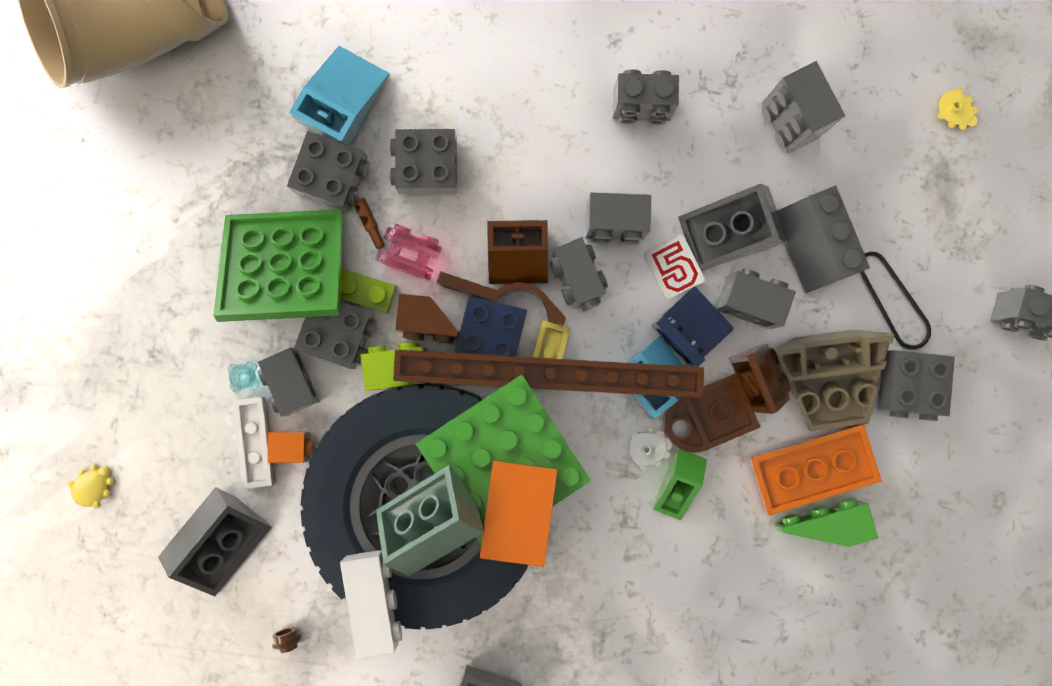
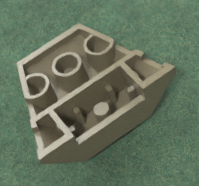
(835, 375)

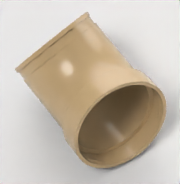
(106, 37)

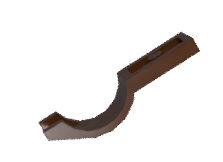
(476, 290)

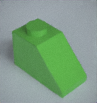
(681, 484)

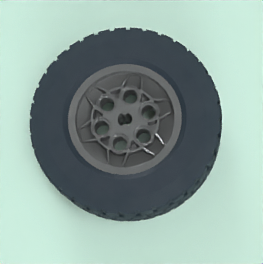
(354, 477)

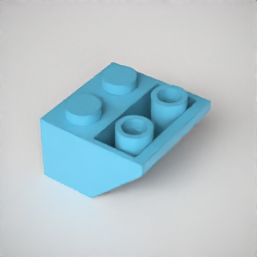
(656, 353)

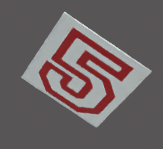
(674, 266)

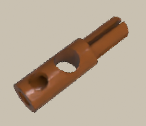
(369, 222)

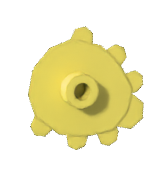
(957, 109)
(91, 486)

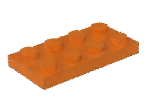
(815, 469)

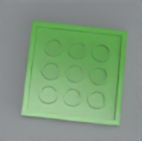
(280, 265)
(507, 429)

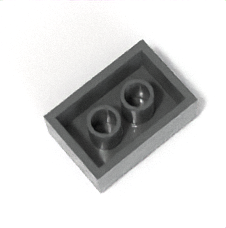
(802, 107)

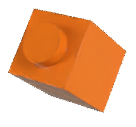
(290, 446)

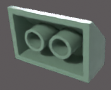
(427, 522)

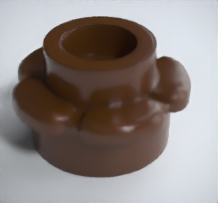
(286, 640)

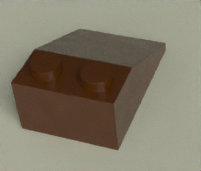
(761, 378)

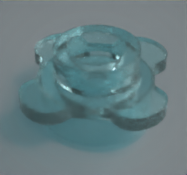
(235, 372)

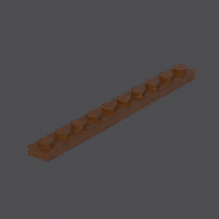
(548, 373)

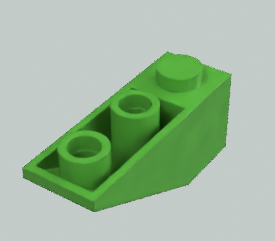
(842, 525)

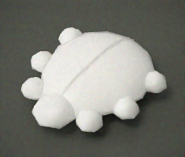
(649, 448)

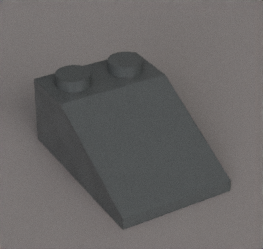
(733, 227)

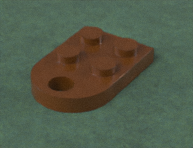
(715, 418)

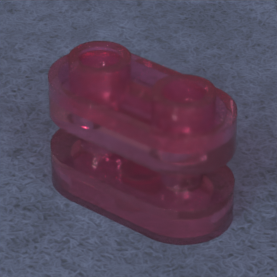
(424, 246)

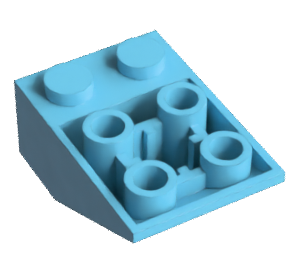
(339, 96)

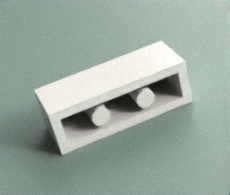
(370, 604)

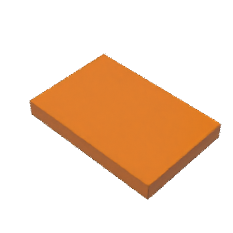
(518, 513)

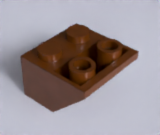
(518, 251)
(422, 317)

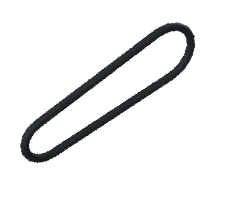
(907, 294)

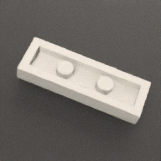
(252, 442)

